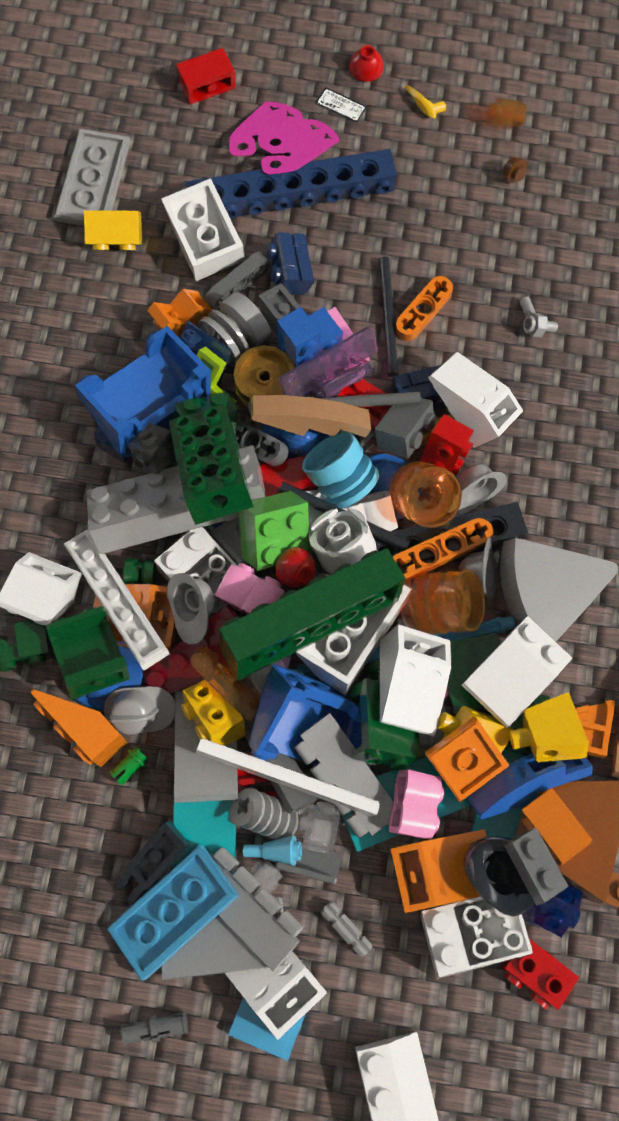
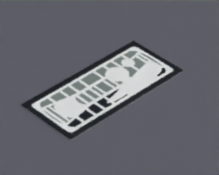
(341, 104)

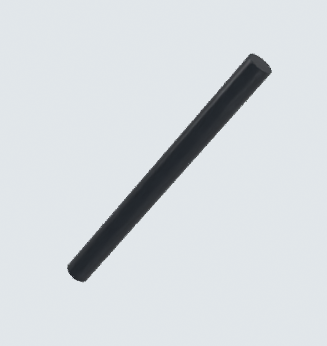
(388, 316)
(324, 506)

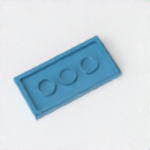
(172, 912)

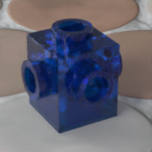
(559, 911)

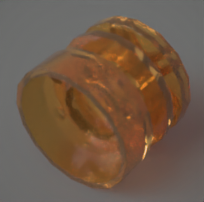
(440, 494)
(447, 602)

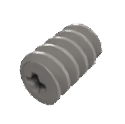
(263, 814)

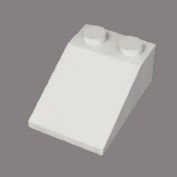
(204, 229)
(517, 672)

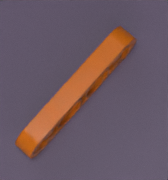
(438, 547)

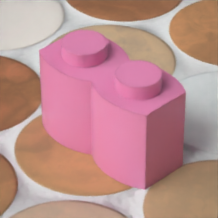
(245, 590)
(416, 804)

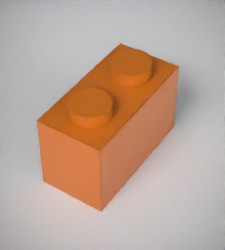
(556, 825)

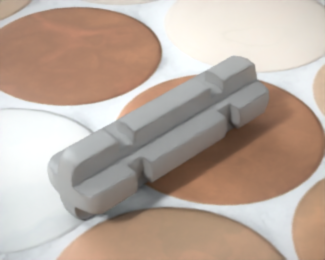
(346, 929)

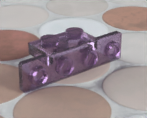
(333, 368)

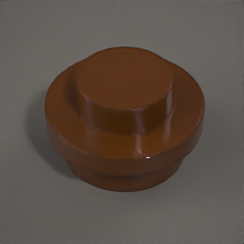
(515, 169)

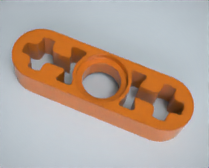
(421, 319)

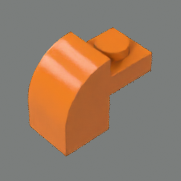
(185, 307)

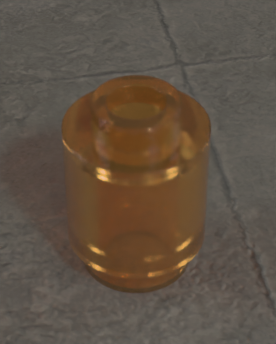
(507, 112)

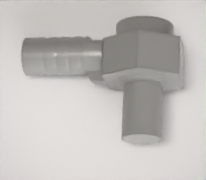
(535, 323)

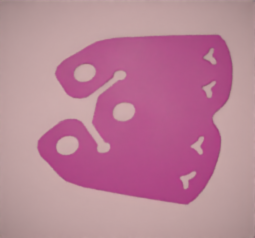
(294, 133)

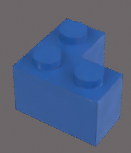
(306, 335)

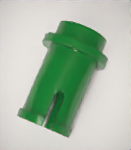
(130, 764)

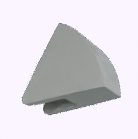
(550, 583)

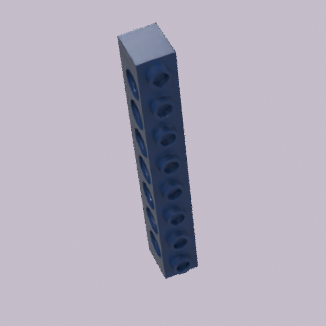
(326, 172)

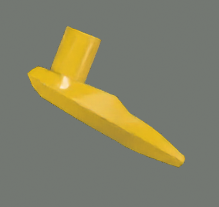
(425, 105)

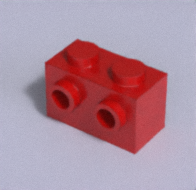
(448, 444)
(542, 975)

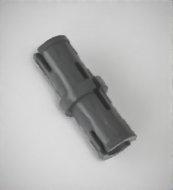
(154, 1028)

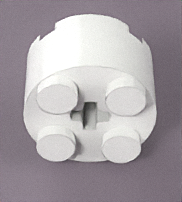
(341, 538)

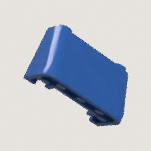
(145, 389)
(293, 705)

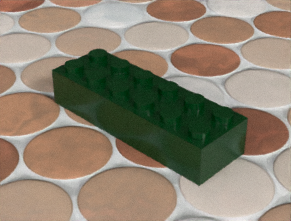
(311, 613)

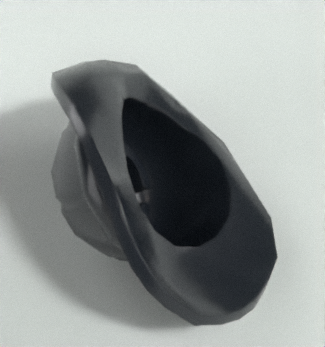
(496, 876)

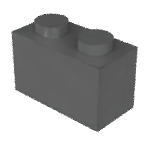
(405, 427)

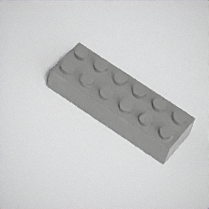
(152, 506)

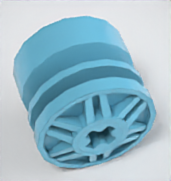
(340, 469)

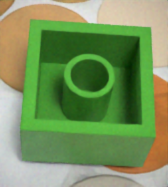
(272, 528)

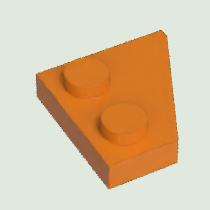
(597, 726)

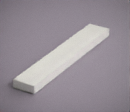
(117, 601)
(287, 777)

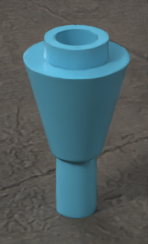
(282, 850)

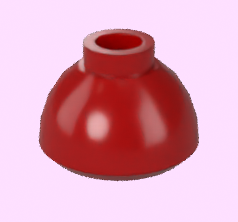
(366, 64)
(295, 568)

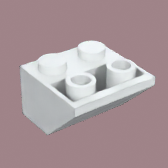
(39, 589)

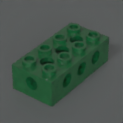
(215, 493)

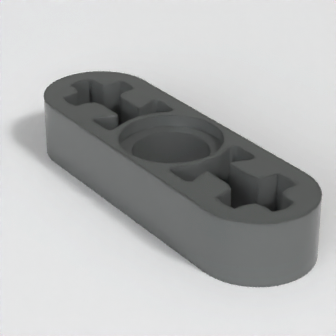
(238, 279)
(265, 440)

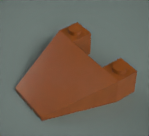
(597, 810)

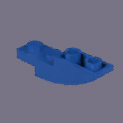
(522, 781)

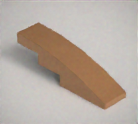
(304, 413)

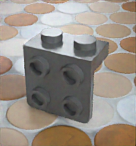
(536, 866)

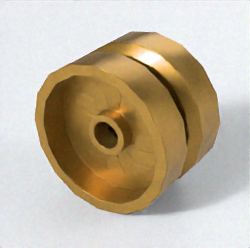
(259, 373)

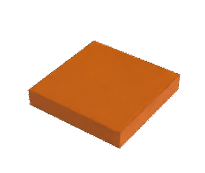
(467, 759)

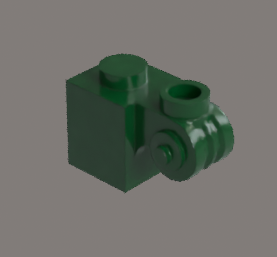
(31, 646)

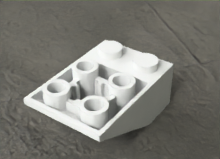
(475, 398)
(199, 557)
(413, 679)
(472, 936)
(281, 995)

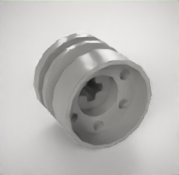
(236, 325)

